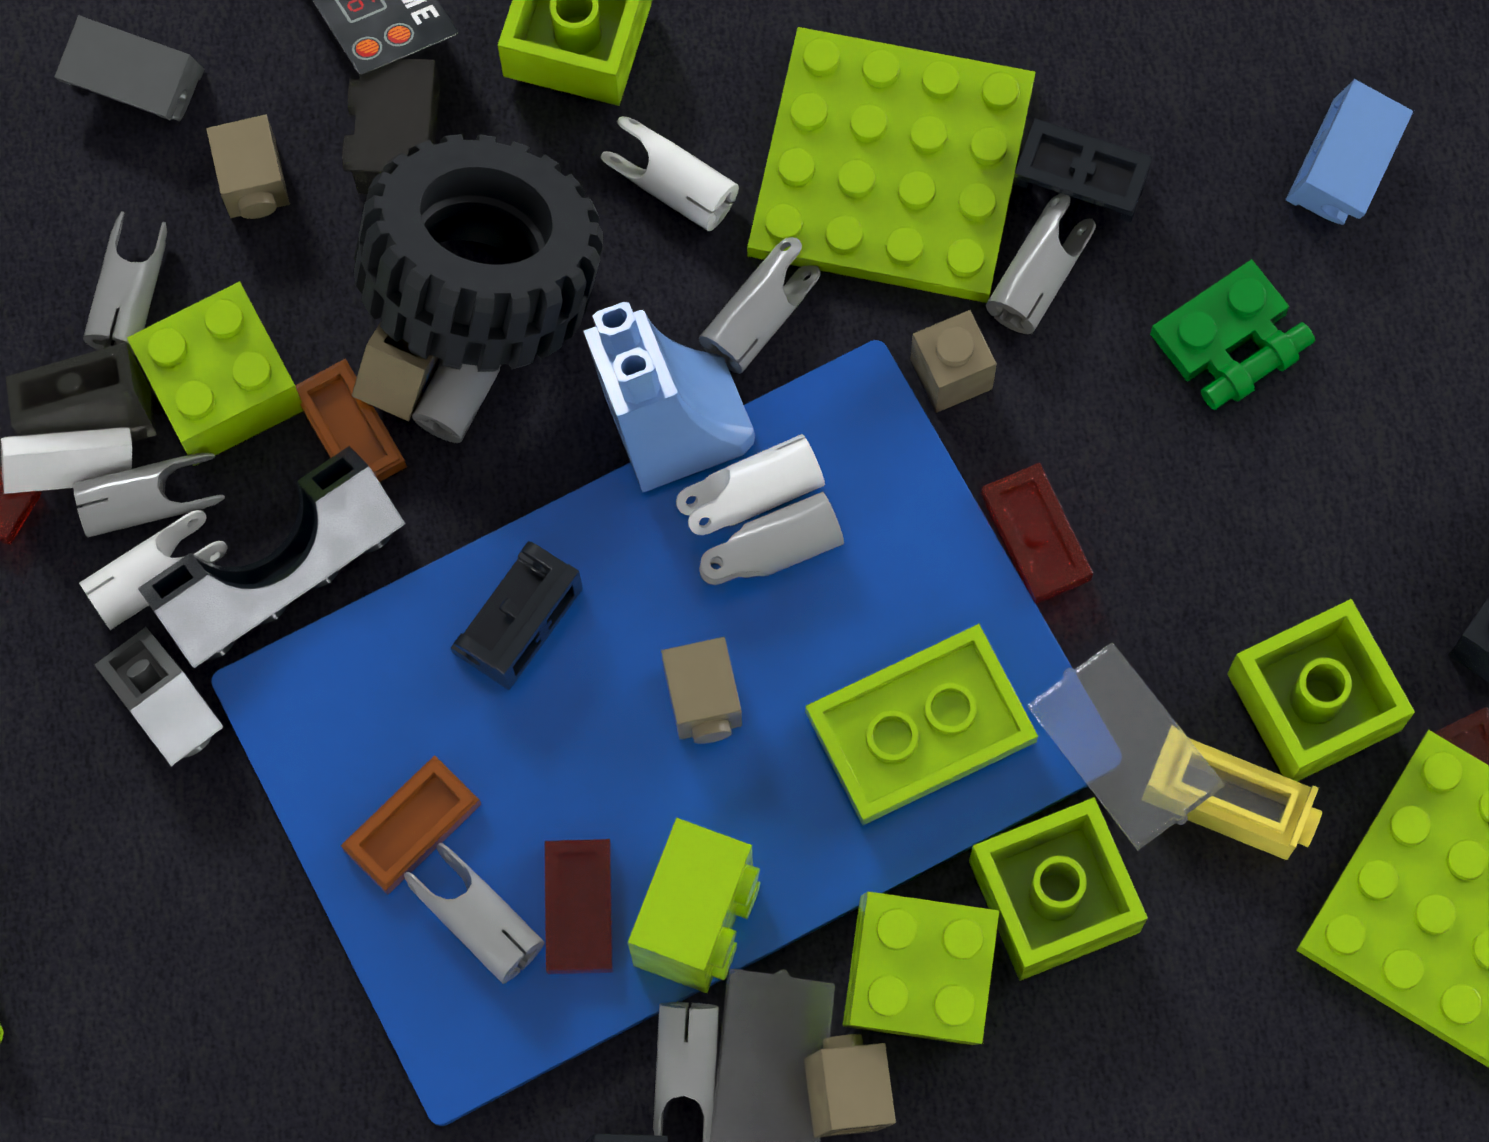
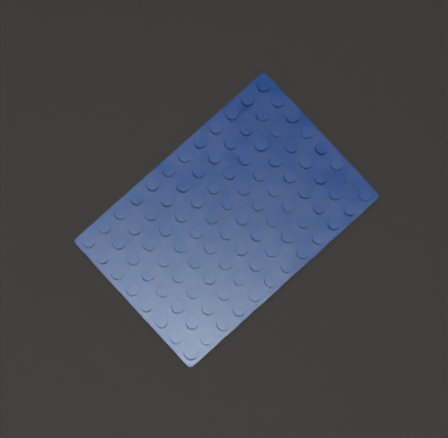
(593, 738)

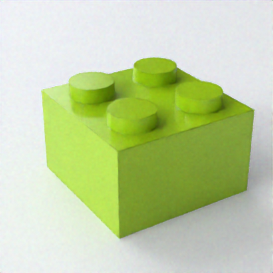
(573, 44)
(216, 372)
(1320, 691)
(1057, 888)
(692, 906)
(921, 968)

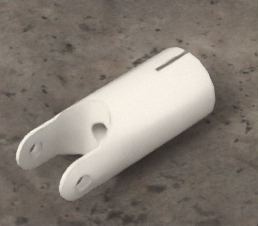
(676, 177)
(752, 486)
(116, 585)

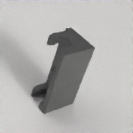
(129, 69)

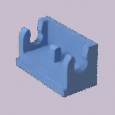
(1350, 153)

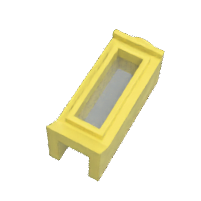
(1257, 805)

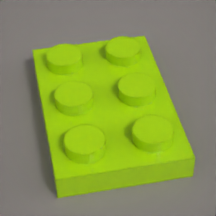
(921, 724)

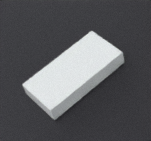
(63, 458)

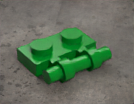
(1222, 320)

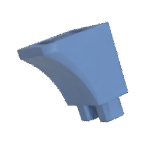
(667, 400)

